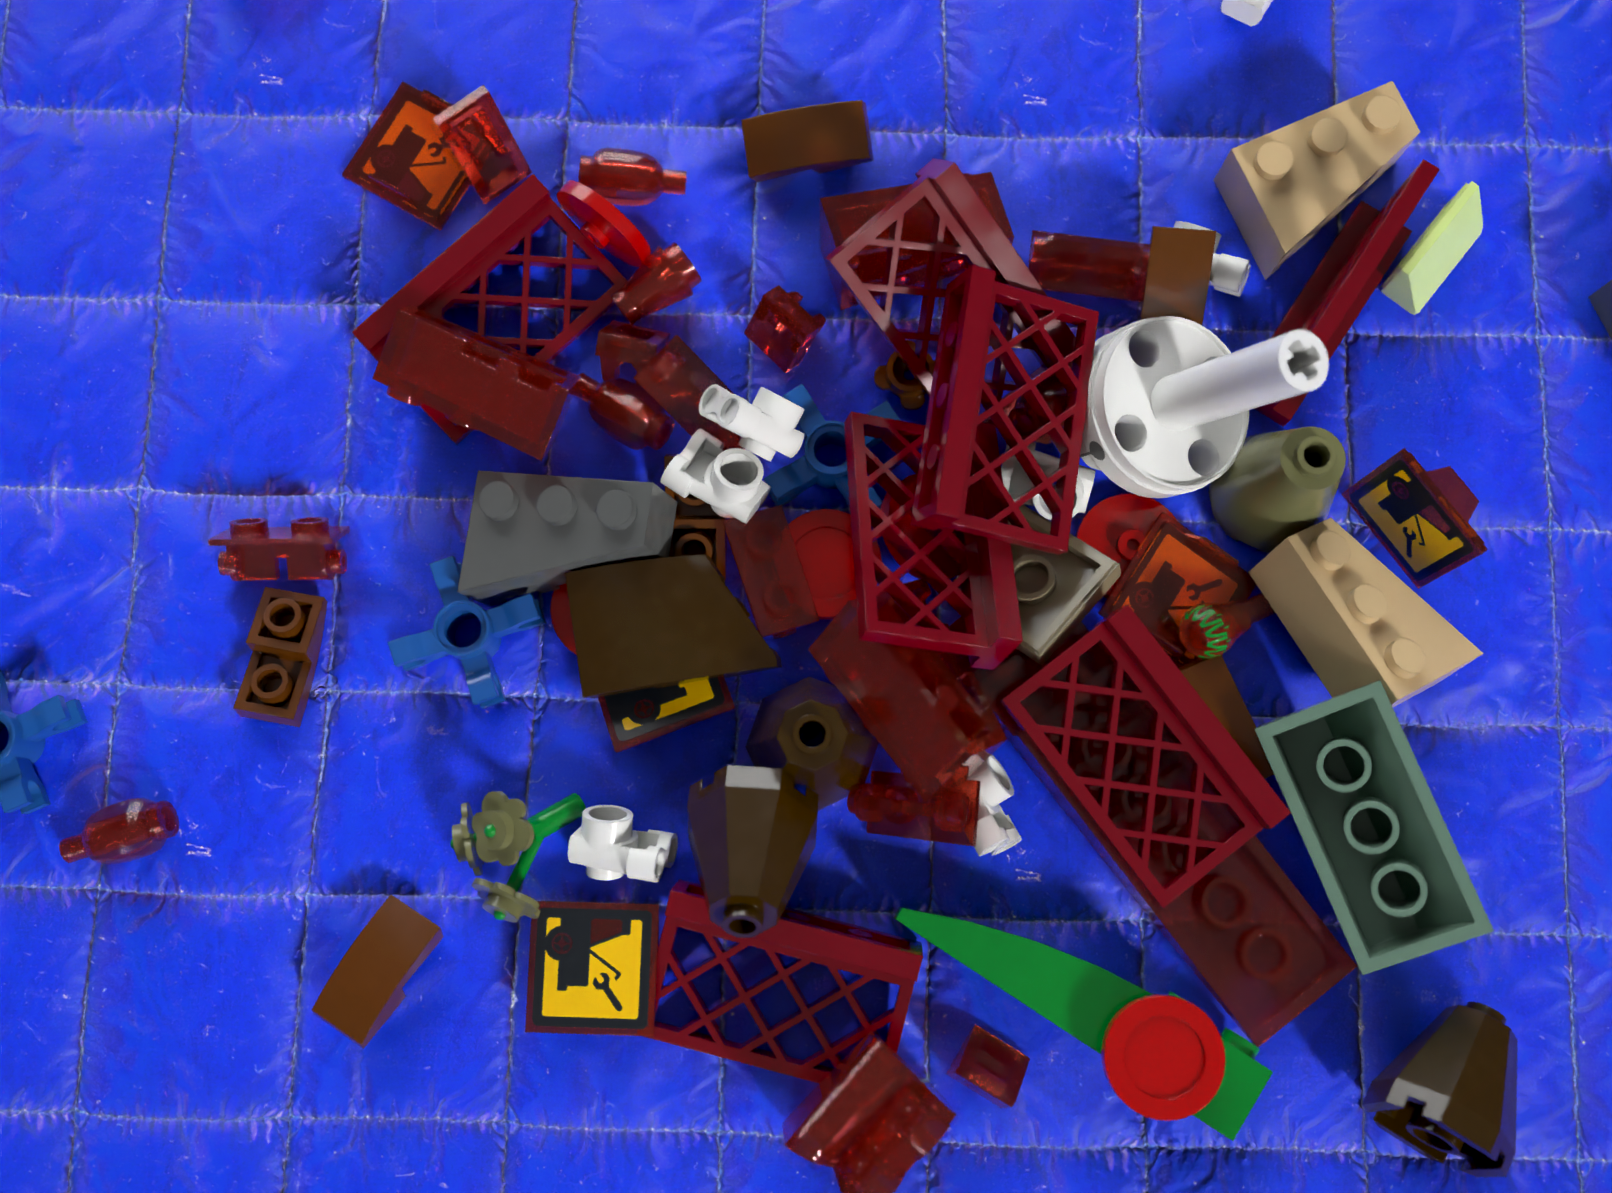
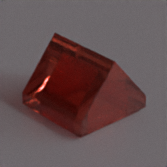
(989, 1067)

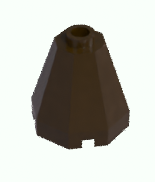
(833, 766)
(750, 844)
(1454, 1091)

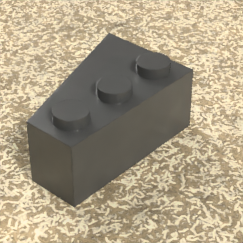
(541, 526)

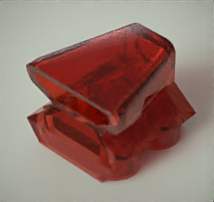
(869, 1119)

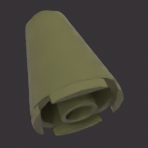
(1278, 486)

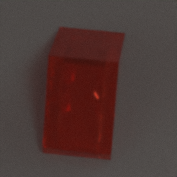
(481, 144)

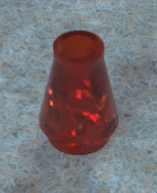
(657, 283)

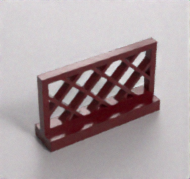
(980, 242)
(475, 256)
(1350, 274)
(955, 405)
(985, 565)
(1189, 724)
(799, 936)

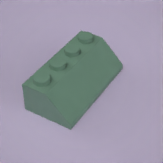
(1373, 828)

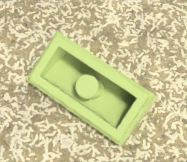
(1436, 251)

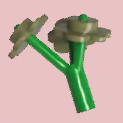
(499, 836)

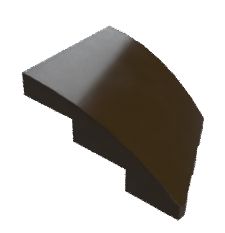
(660, 626)

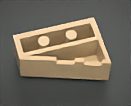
(1310, 170)
(1357, 616)

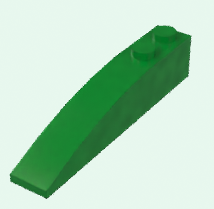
(1081, 1000)

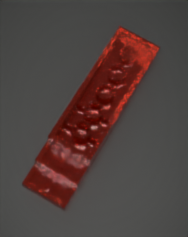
(1237, 925)

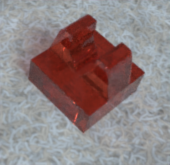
(783, 328)
(627, 343)

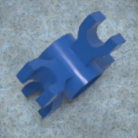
(806, 471)
(424, 647)
(27, 733)

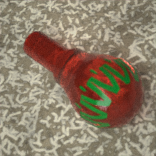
(1214, 627)

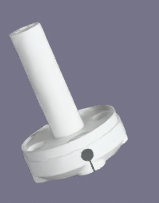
(1184, 400)

